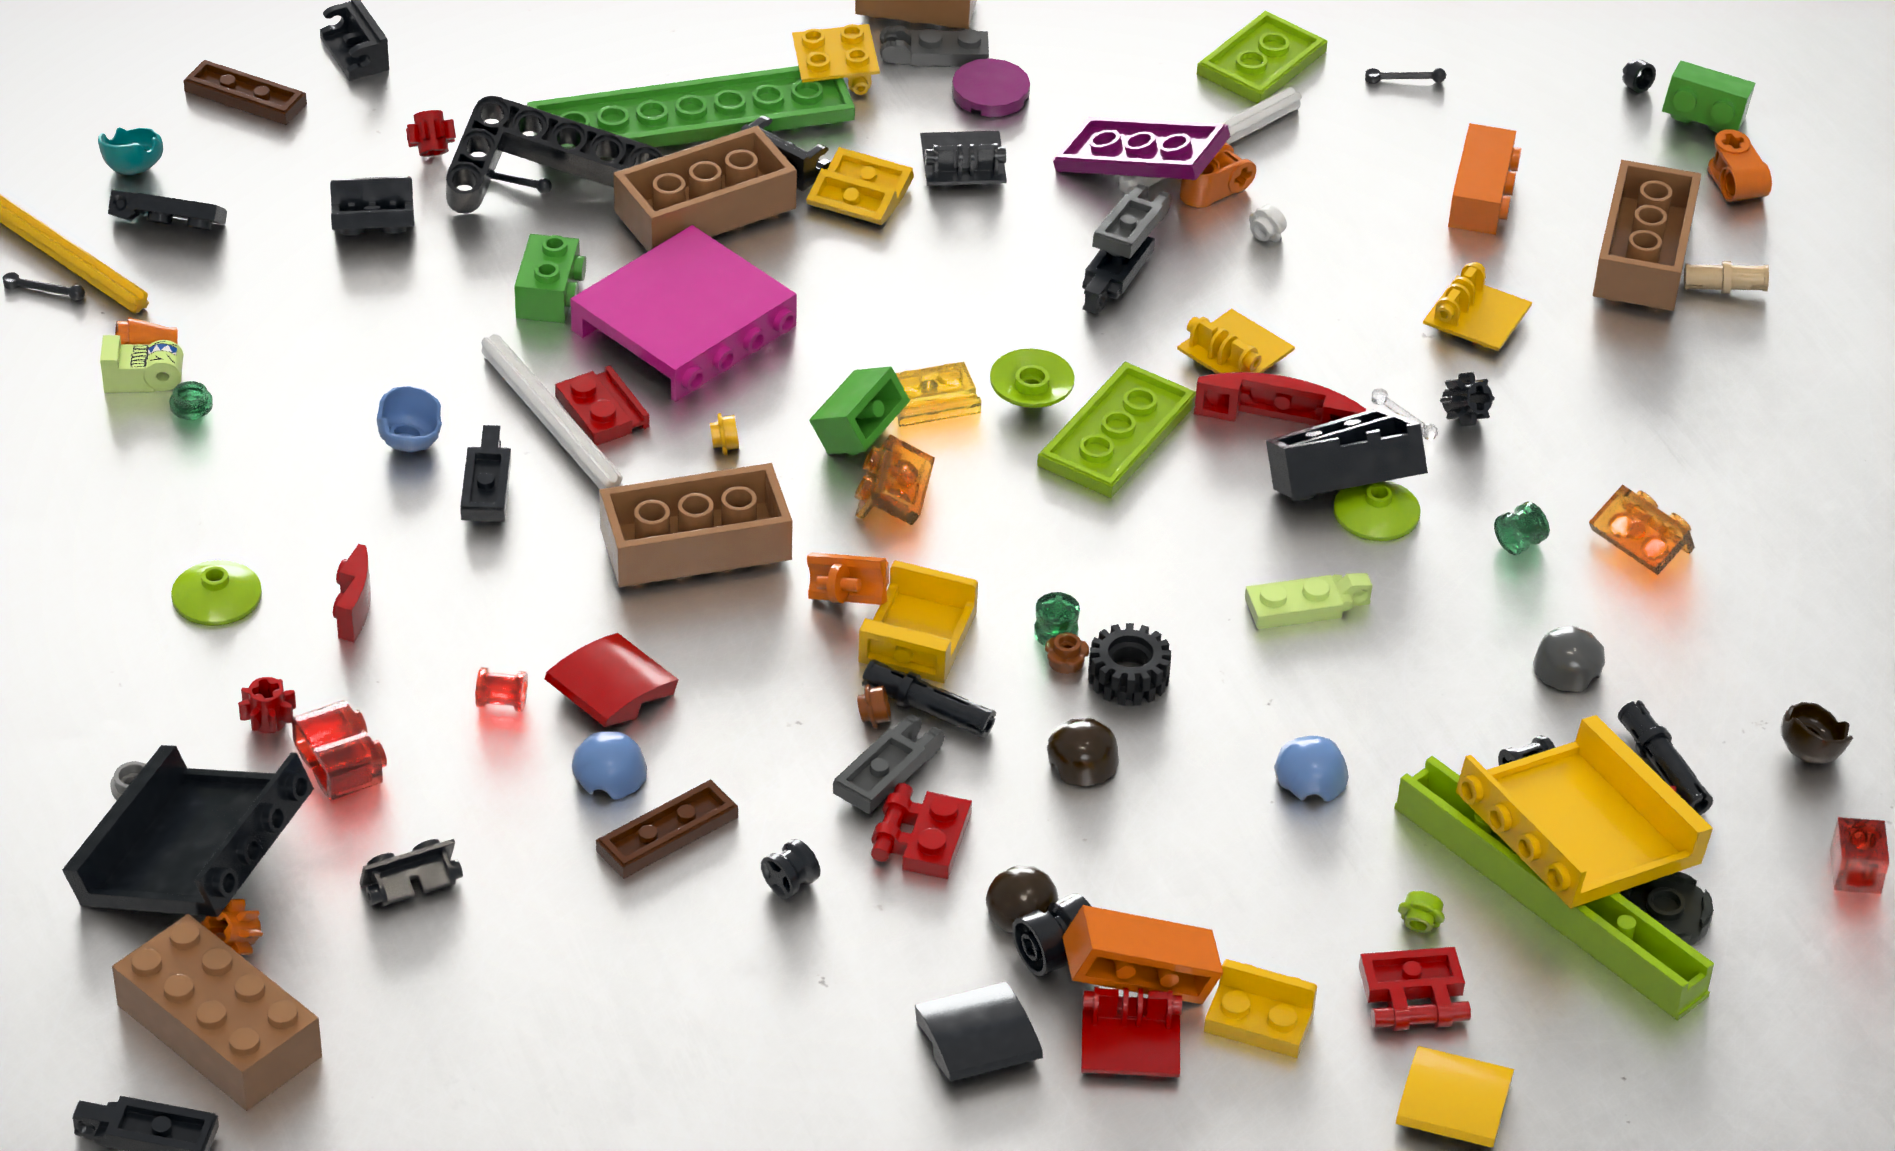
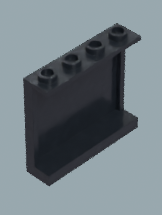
(185, 836)

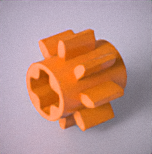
(236, 926)

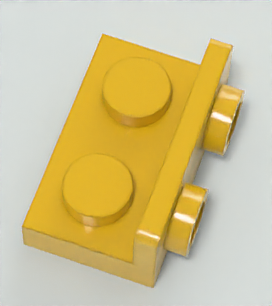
(1261, 1008)

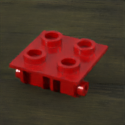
(1131, 1033)

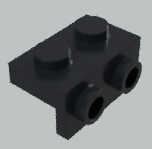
(371, 204)

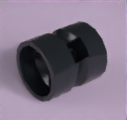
(1040, 934)

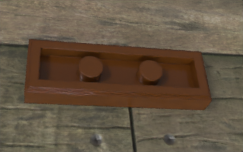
(245, 92)
(666, 828)

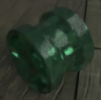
(1522, 527)
(1055, 615)

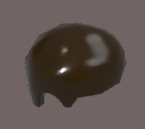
(1814, 733)
(1083, 752)
(1019, 893)

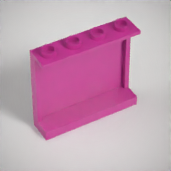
(687, 309)

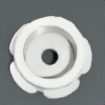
(1267, 223)

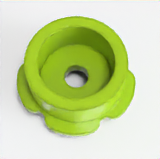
(1421, 911)

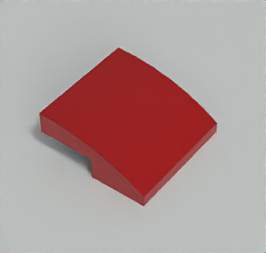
(611, 679)

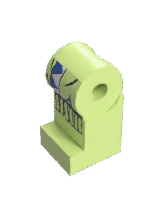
(140, 366)

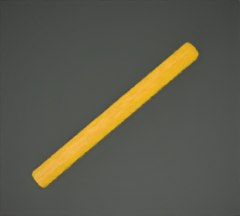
(72, 256)

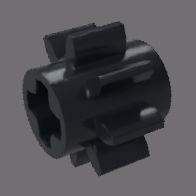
(1467, 399)

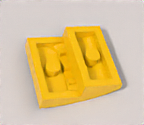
(860, 186)
(1454, 1096)

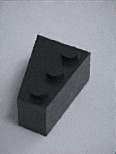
(1346, 454)

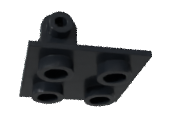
(963, 158)

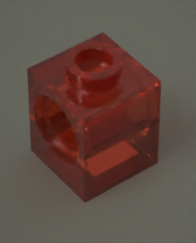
(1859, 855)

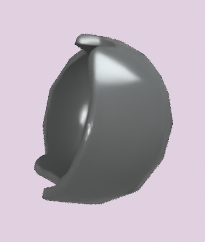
(1569, 658)

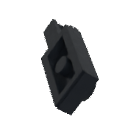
(163, 209)
(1111, 275)
(486, 478)
(145, 1125)

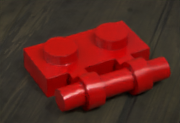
(936, 832)
(1414, 975)

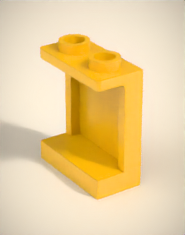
(920, 622)

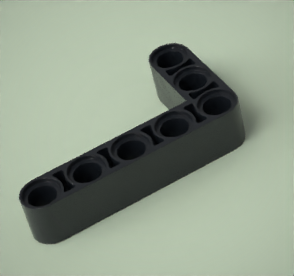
(542, 148)

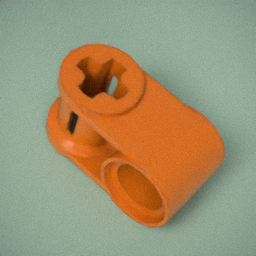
(1738, 168)
(1221, 178)

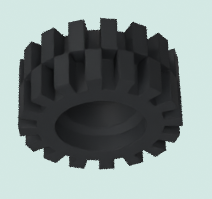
(1124, 681)

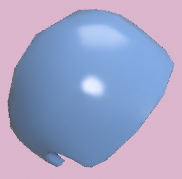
(409, 419)
(610, 764)
(1312, 767)

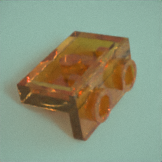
(894, 480)
(1641, 529)

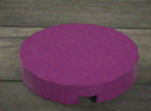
(991, 86)

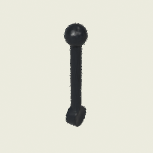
(1374, 75)
(543, 185)
(11, 281)

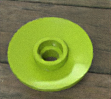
(1032, 378)
(1377, 511)
(216, 592)

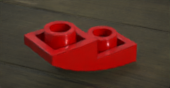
(355, 594)

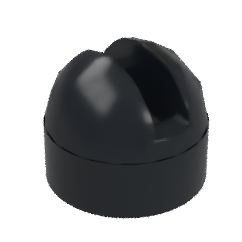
(1638, 75)

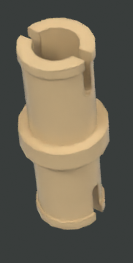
(1726, 277)

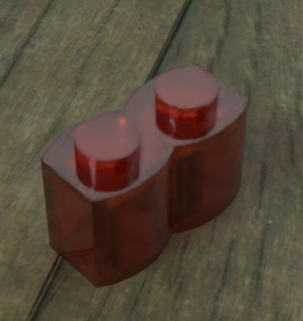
(338, 749)

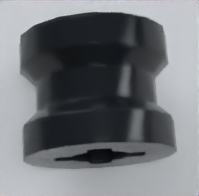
(790, 868)

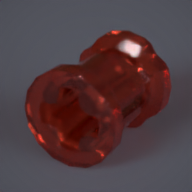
(501, 689)

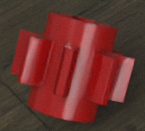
(431, 133)
(267, 705)

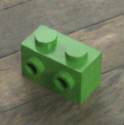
(1708, 97)
(548, 278)
(859, 410)

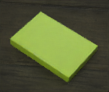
(1262, 57)

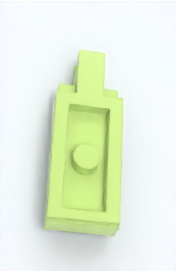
(1306, 599)

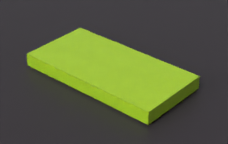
(1117, 429)

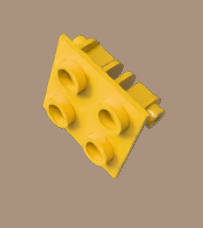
(836, 55)
(1476, 310)
(1233, 344)

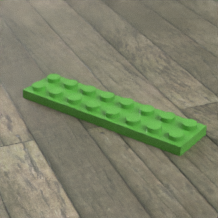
(707, 106)

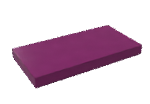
(1142, 147)

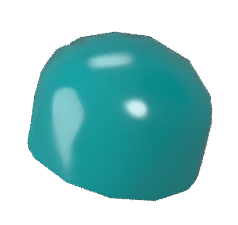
(131, 150)

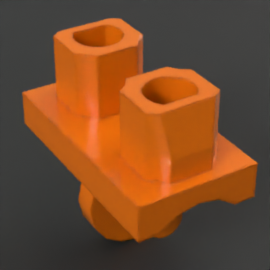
(848, 578)

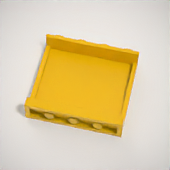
(1587, 815)

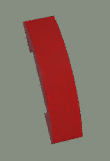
(1270, 396)

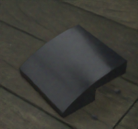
(978, 1031)

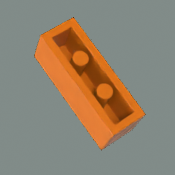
(1484, 179)
(1142, 953)

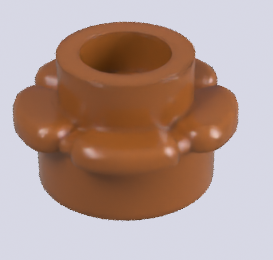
(1066, 653)
(874, 705)

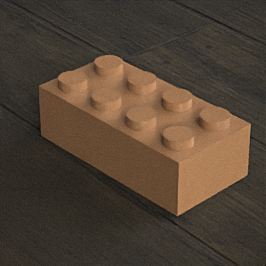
(706, 186)
(1647, 235)
(695, 524)
(217, 1011)

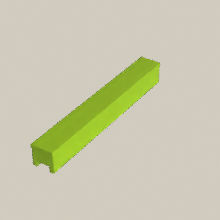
(1607, 929)

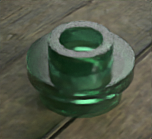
(191, 400)

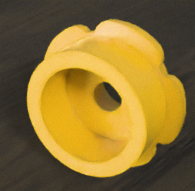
(724, 433)

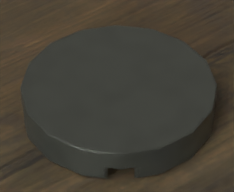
(1675, 904)

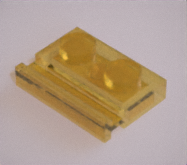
(938, 394)

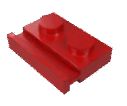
(601, 405)

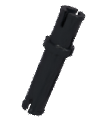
(914, 692)
(1656, 745)

